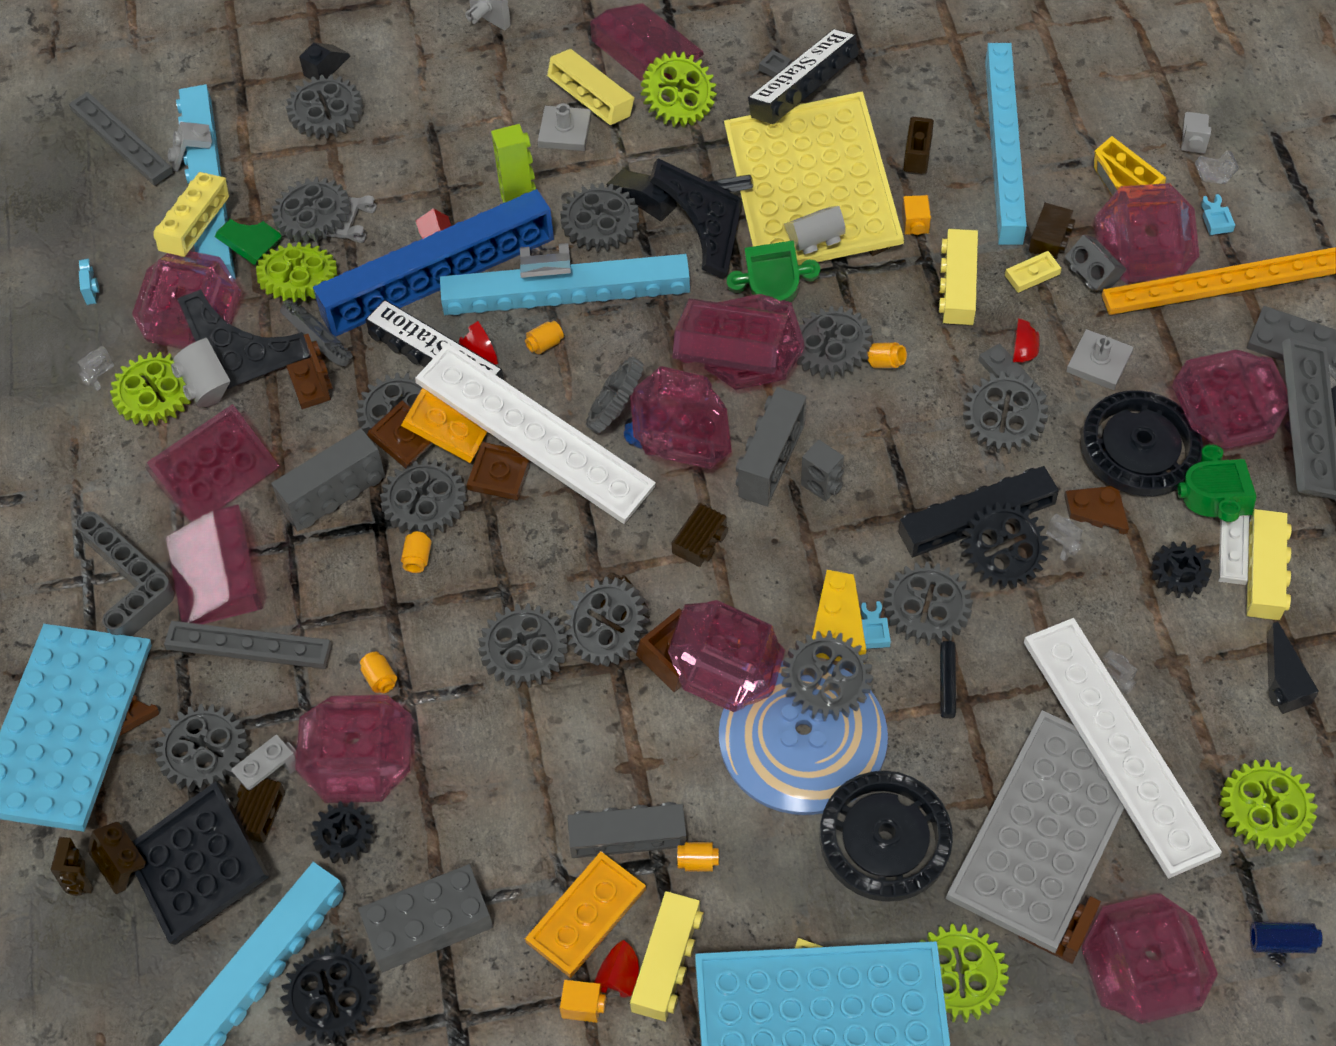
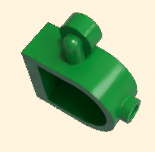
(773, 271)
(1218, 486)

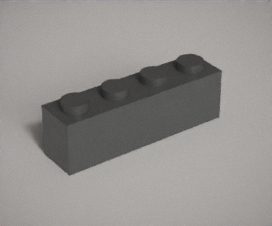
(626, 830)

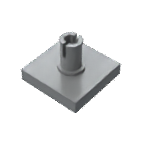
(492, 10)
(564, 128)
(1100, 359)

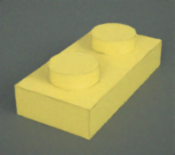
(1033, 271)

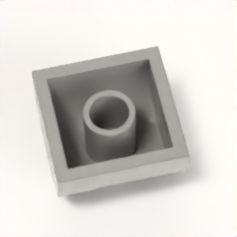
(816, 228)
(201, 372)

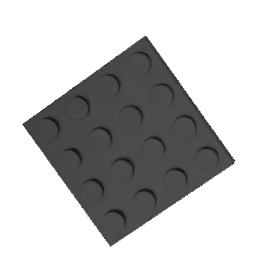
(197, 863)

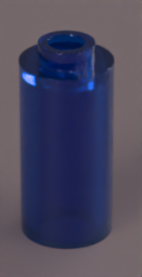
(1285, 937)

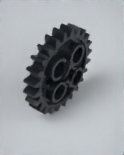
(1015, 567)
(303, 1004)

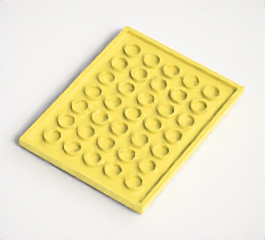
(813, 161)

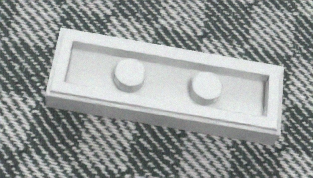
(1234, 551)

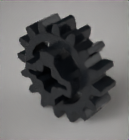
(1181, 569)
(349, 841)

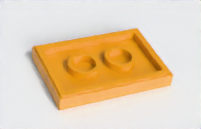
(444, 426)

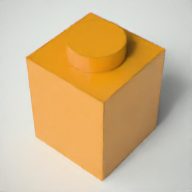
(916, 214)
(582, 1001)

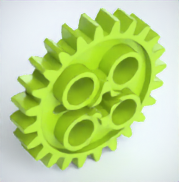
(677, 109)
(295, 271)
(139, 401)
(1292, 801)
(986, 971)

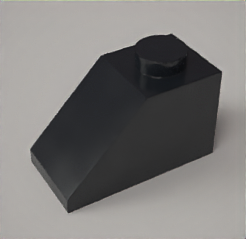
(322, 60)

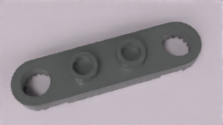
(307, 323)

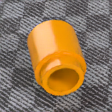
(544, 337)
(887, 355)
(416, 552)
(378, 672)
(697, 856)

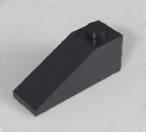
(646, 194)
(1287, 677)

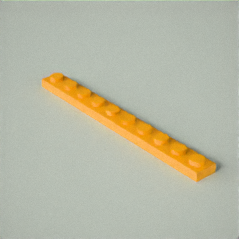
(1220, 281)

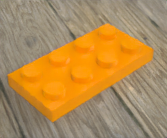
(585, 914)

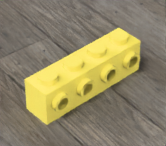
(590, 86)
(191, 214)
(960, 276)
(1268, 565)
(666, 956)

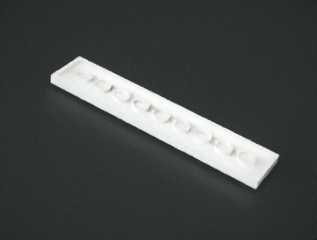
(535, 433)
(1122, 748)

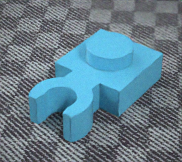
(1217, 218)
(88, 285)
(875, 628)

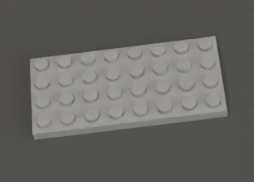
(1040, 837)

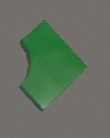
(248, 240)

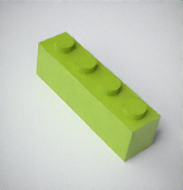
(513, 162)

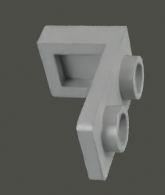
(1195, 132)
(188, 135)
(265, 761)

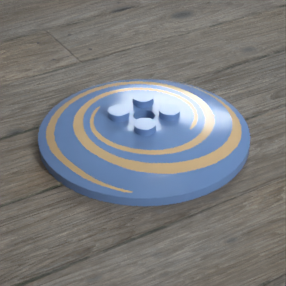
(798, 770)

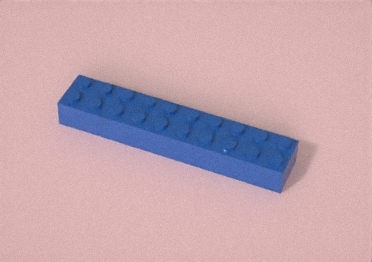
(416, 268)

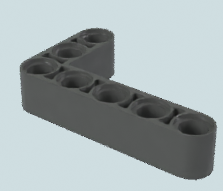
(145, 585)

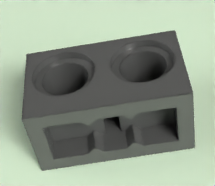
(1097, 259)
(822, 470)

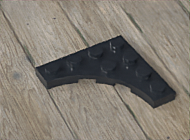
(710, 209)
(240, 352)

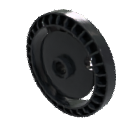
(1140, 443)
(882, 856)

